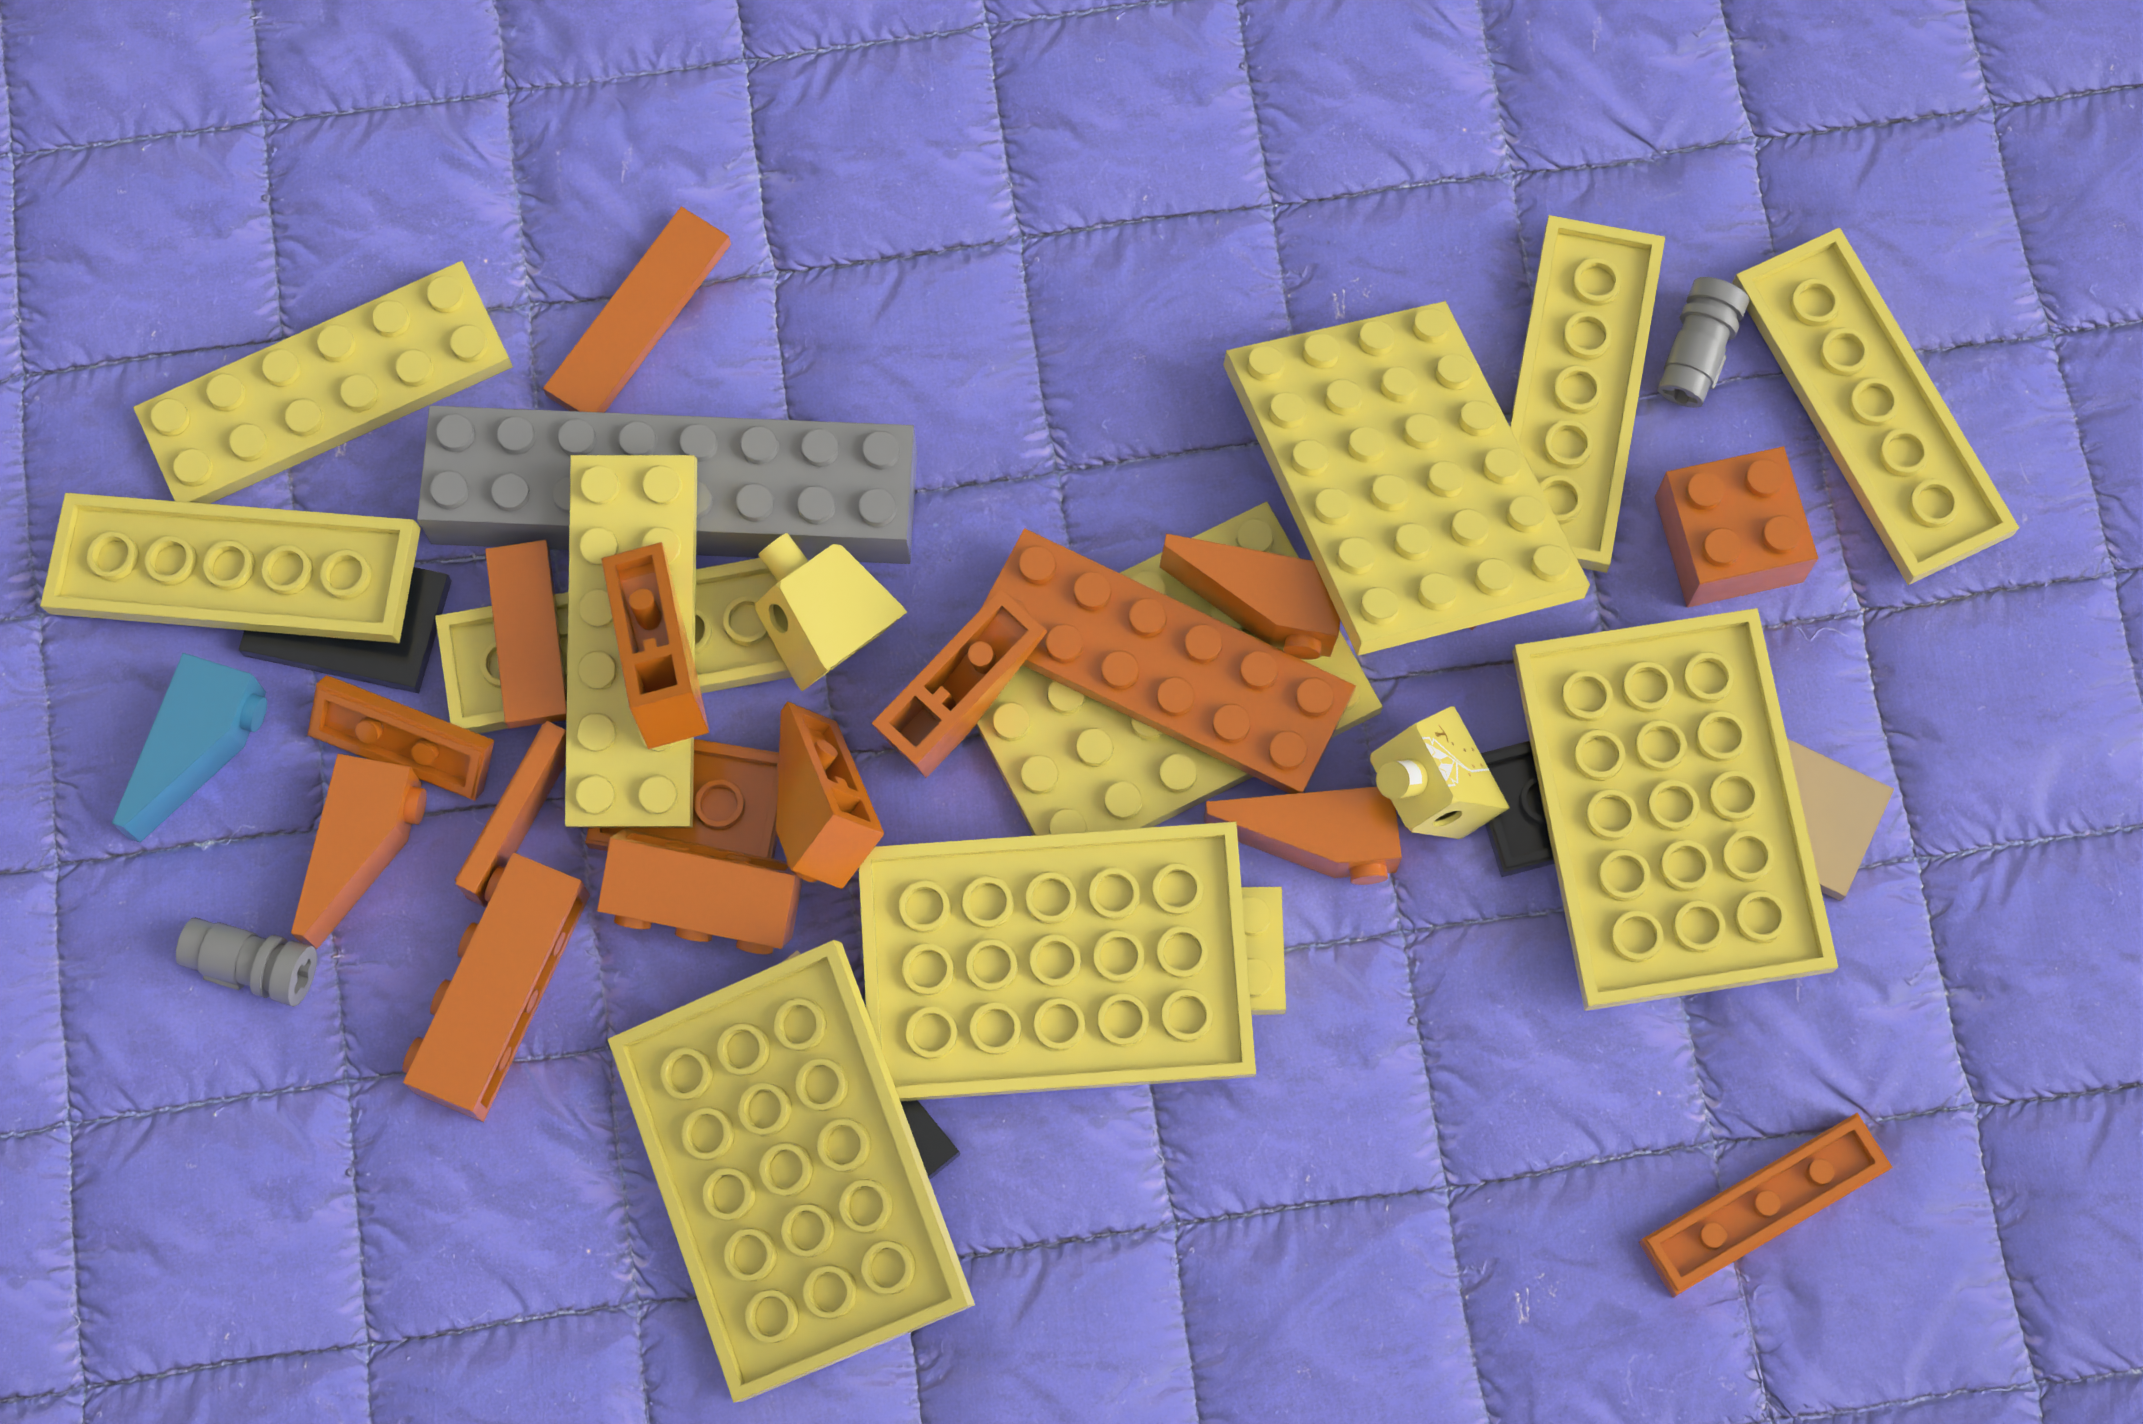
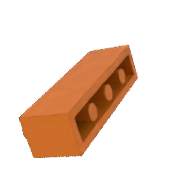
(495, 987)

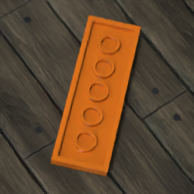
(1174, 665)

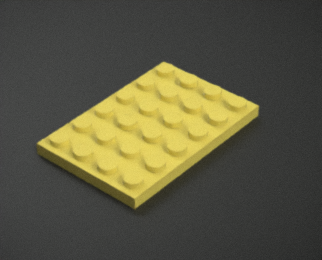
(1404, 477)
(1099, 770)
(1673, 809)
(1058, 961)
(789, 1172)

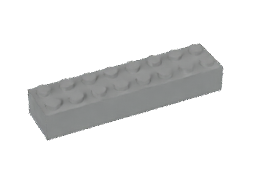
(507, 478)

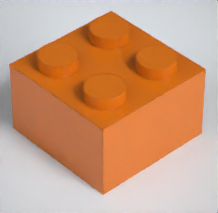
(1735, 526)

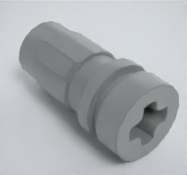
(1699, 348)
(243, 958)

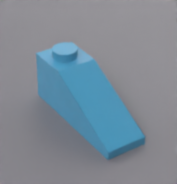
(191, 739)

